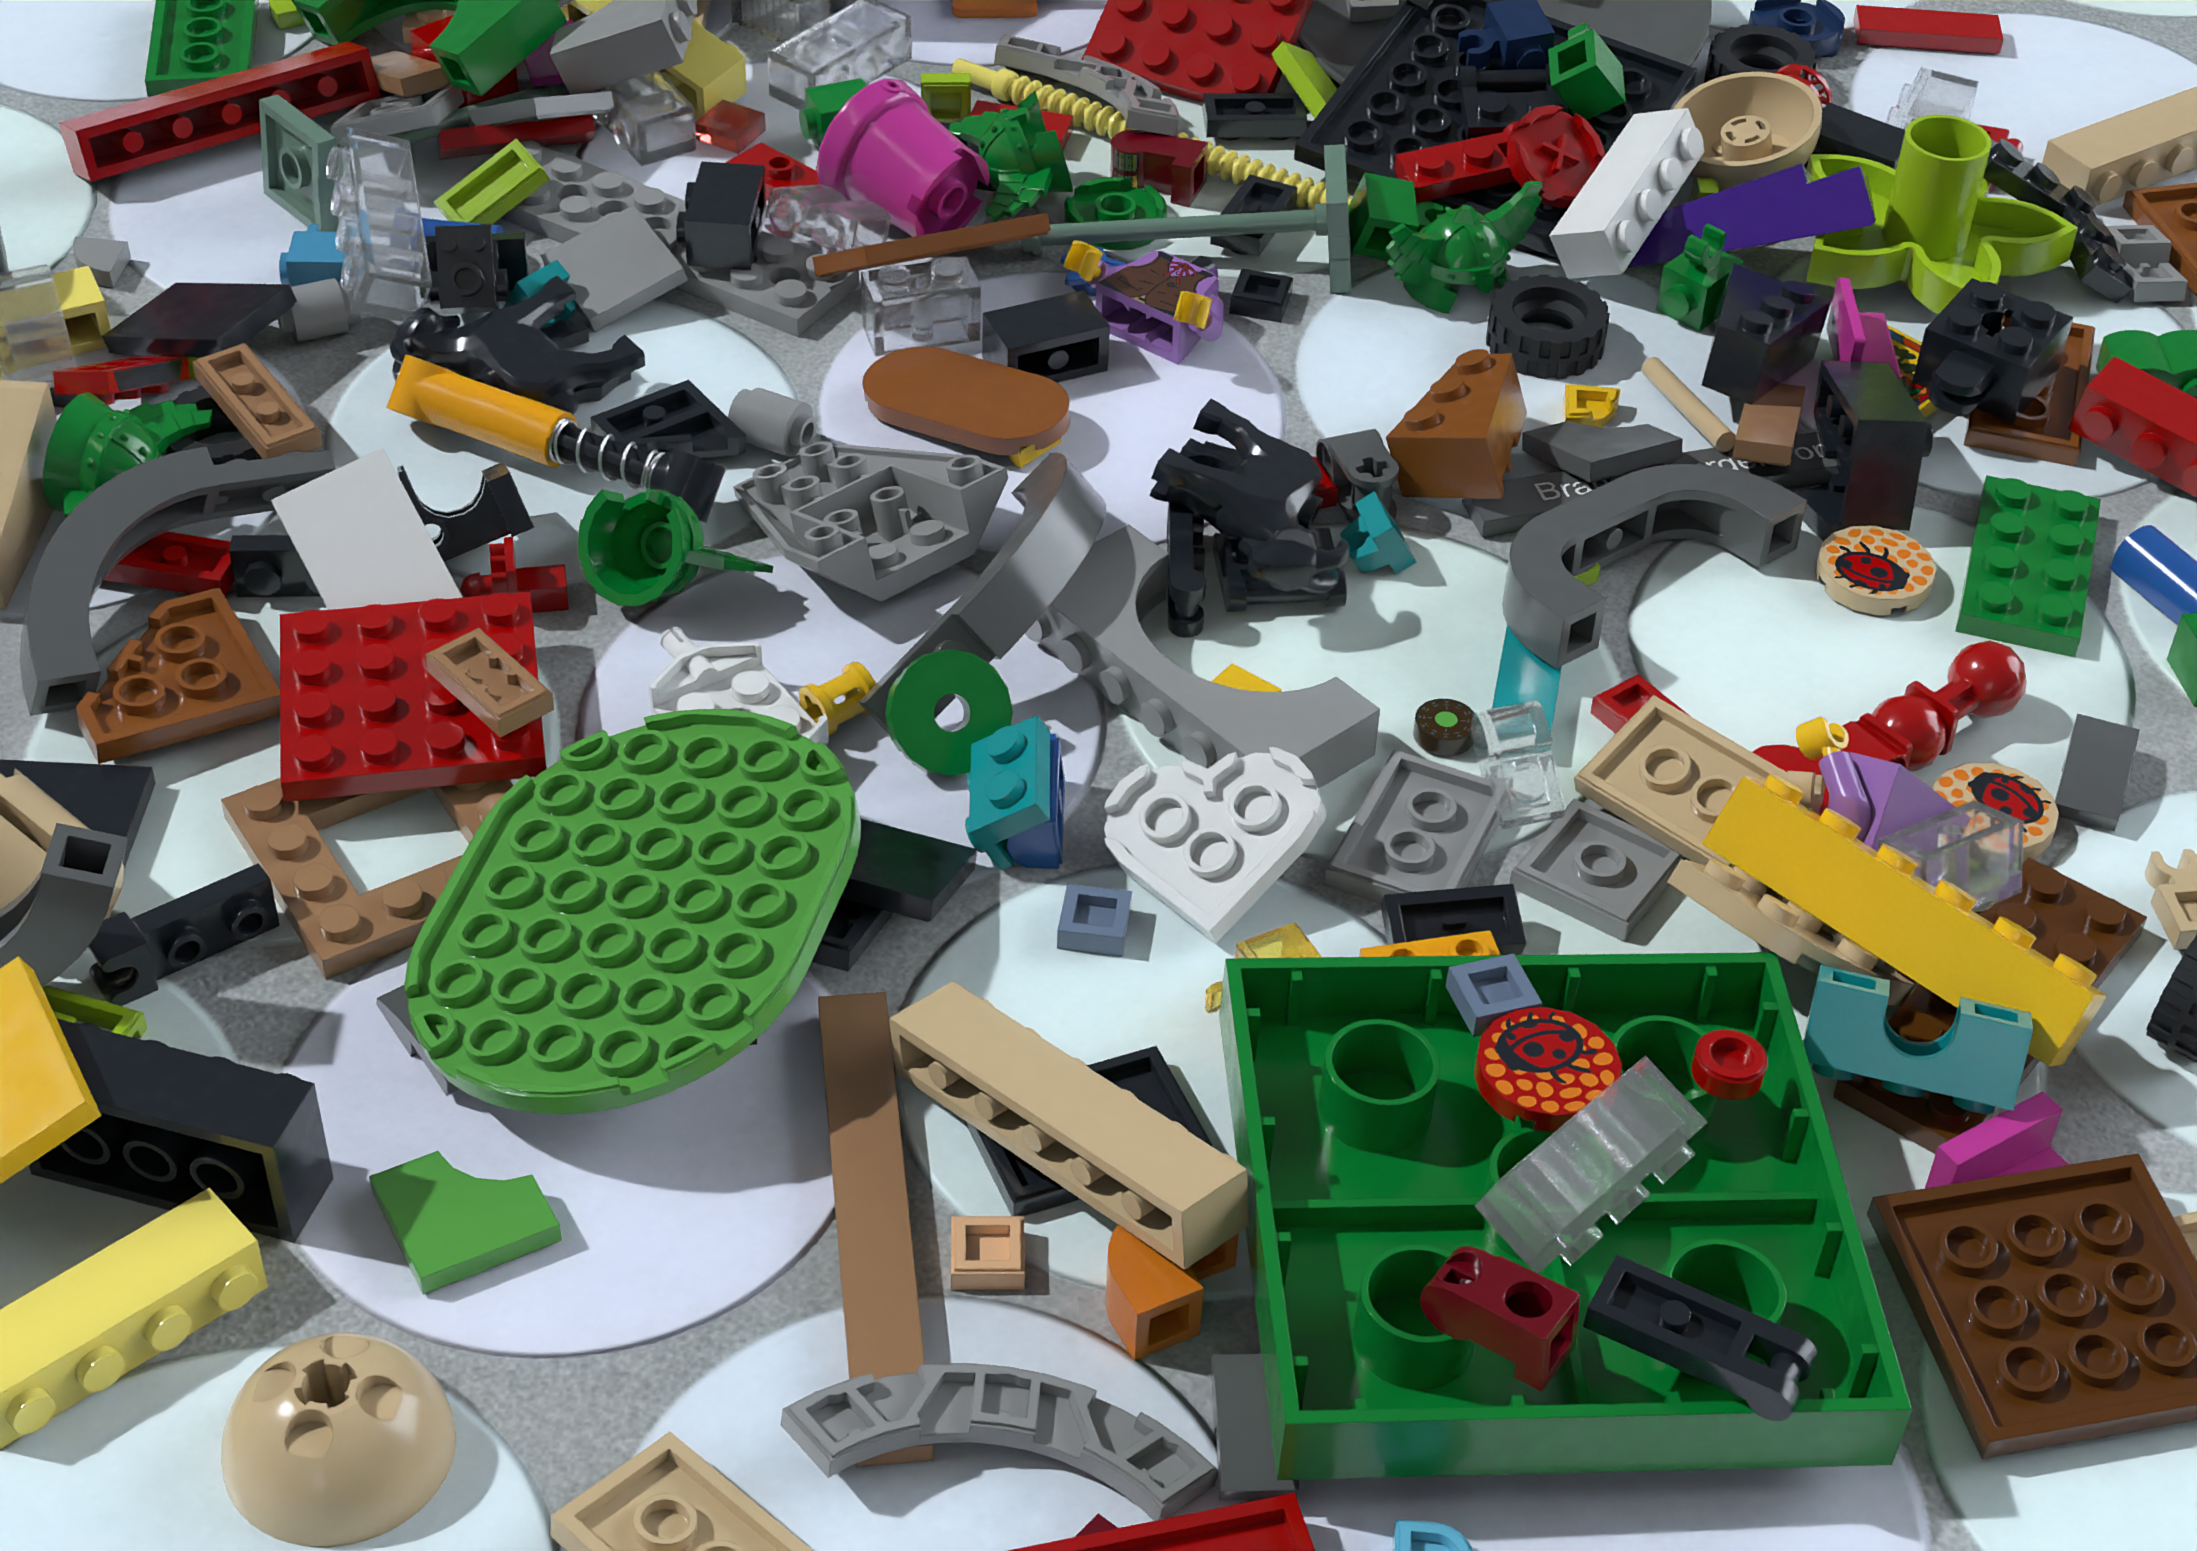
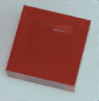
(730, 126)

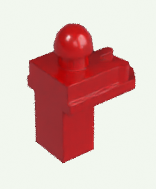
(545, 583)

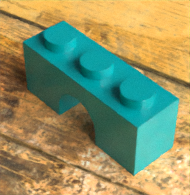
(1973, 1061)

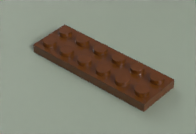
(2065, 921)

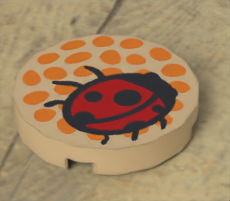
(1875, 570)
(2008, 792)

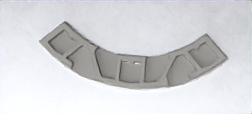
(1004, 1409)

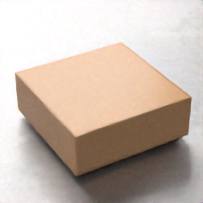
(987, 1253)

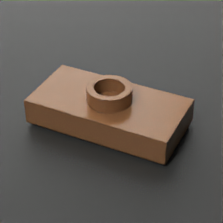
(489, 682)

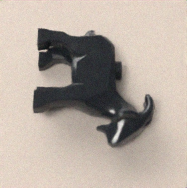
(518, 355)
(1254, 496)

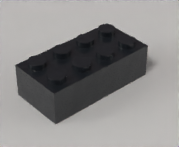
(192, 1125)

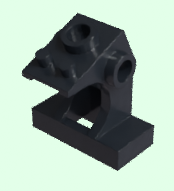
(474, 267)
(489, 516)

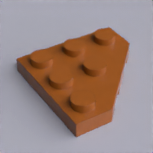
(179, 681)

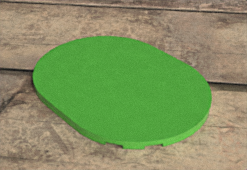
(634, 912)

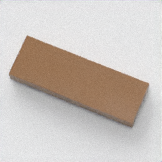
(407, 74)
(256, 402)
(1770, 426)

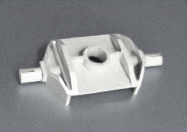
(726, 678)

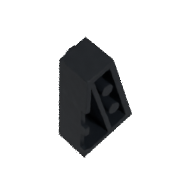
(1762, 334)
(1876, 439)

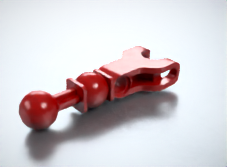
(1922, 723)

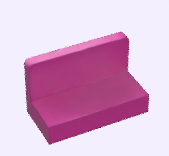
(1857, 334)
(2002, 1145)

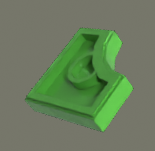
(460, 1223)

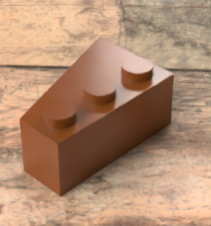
(1461, 430)

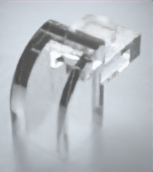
(1517, 759)

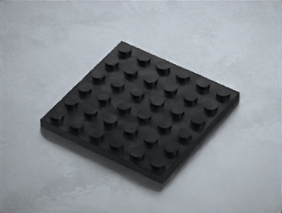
(1408, 100)

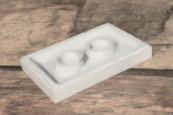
(364, 537)

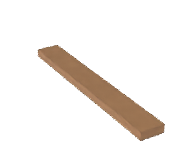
(870, 1196)

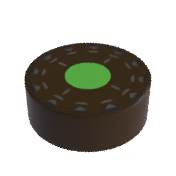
(1443, 727)

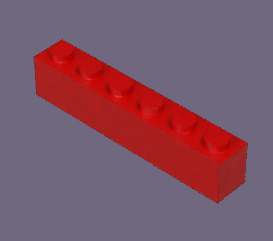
(215, 110)

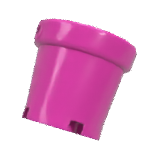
(901, 159)

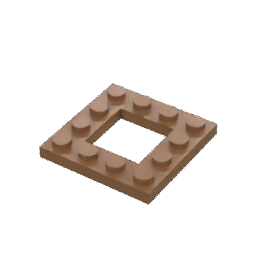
(313, 890)

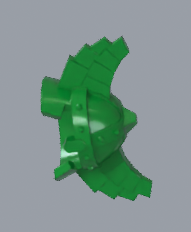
(1019, 154)
(1461, 249)
(98, 444)
(647, 547)

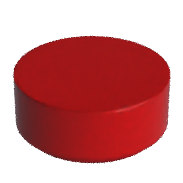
(1729, 1064)

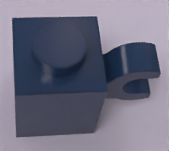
(1512, 37)

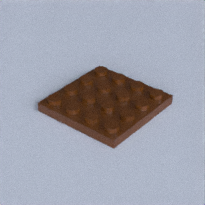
(2050, 1301)

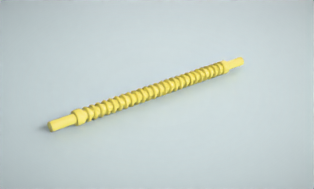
(1008, 86)

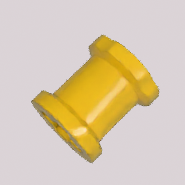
(820, 699)

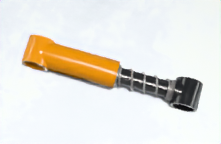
(546, 434)

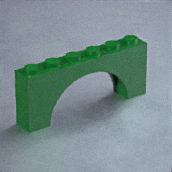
(473, 50)

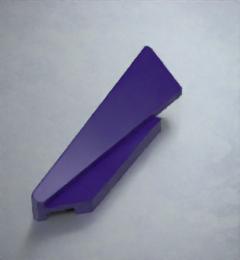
(1765, 212)

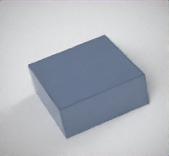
(1094, 920)
(1490, 990)

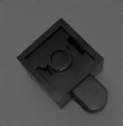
(1980, 364)

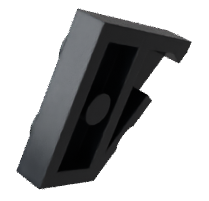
(673, 419)

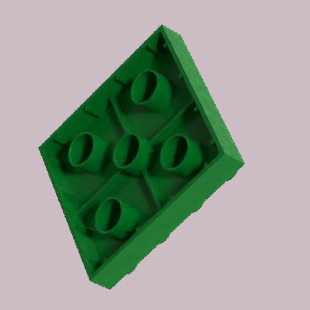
(1368, 1176)

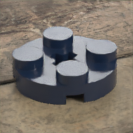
(1817, 24)

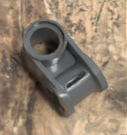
(1358, 467)

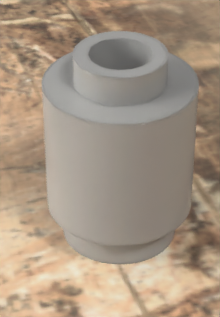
(319, 311)
(773, 421)

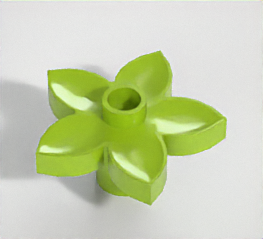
(1937, 220)

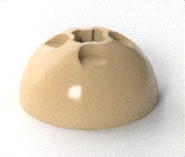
(1752, 125)
(336, 1440)

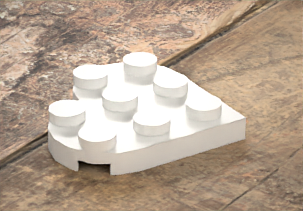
(1213, 834)

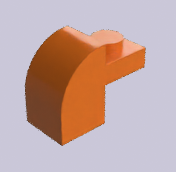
(1154, 1299)

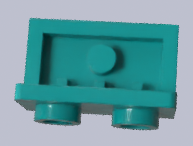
(1008, 787)

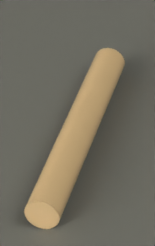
(1689, 404)

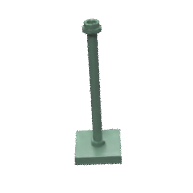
(298, 151)
(1326, 219)

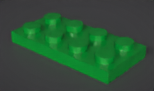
(199, 42)
(2029, 566)

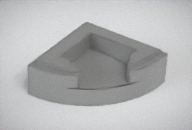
(103, 257)

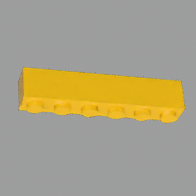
(1900, 916)

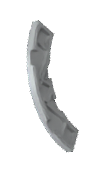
(1129, 93)

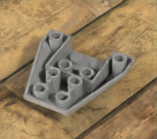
(874, 512)

